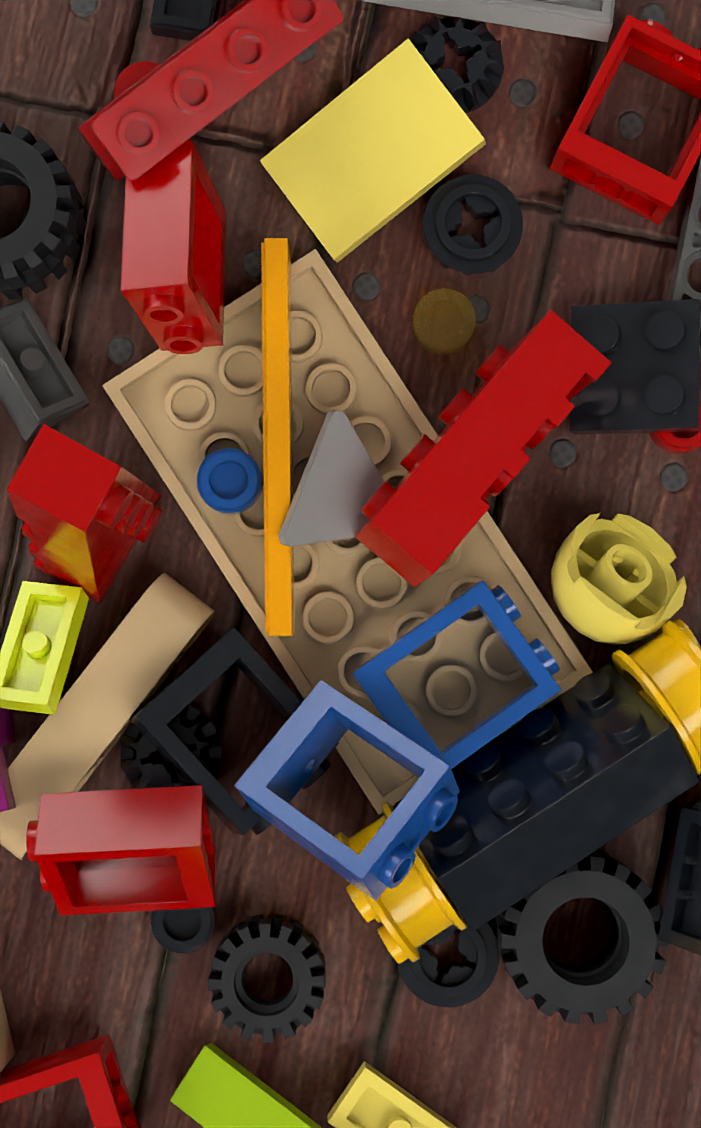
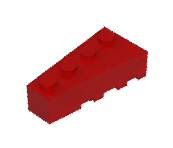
(479, 448)
(80, 512)

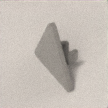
(332, 488)

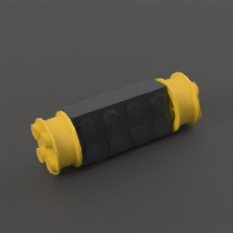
(550, 792)

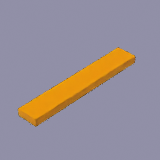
(277, 434)

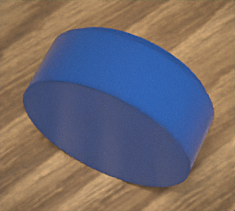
(229, 481)

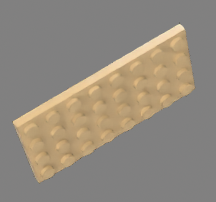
(343, 593)

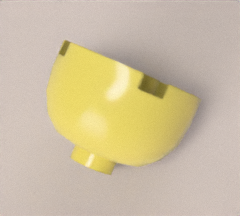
(616, 580)

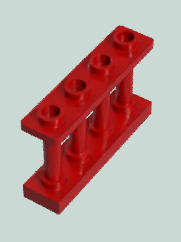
(203, 81)

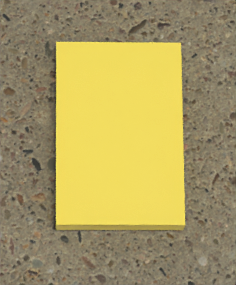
(373, 151)

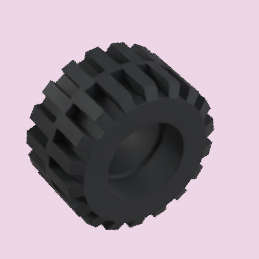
(52, 218)
(611, 975)

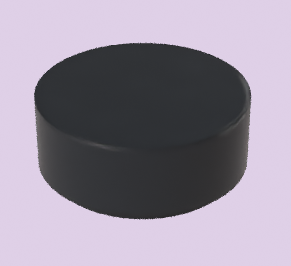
(183, 928)

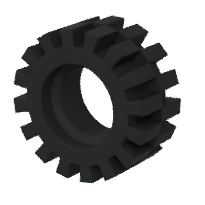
(260, 1015)

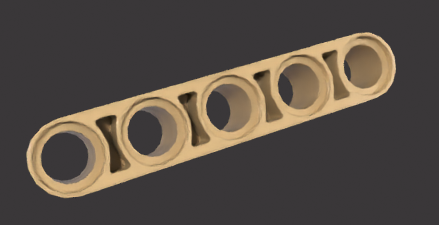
(102, 702)

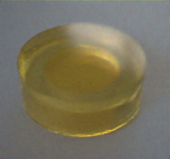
(443, 321)

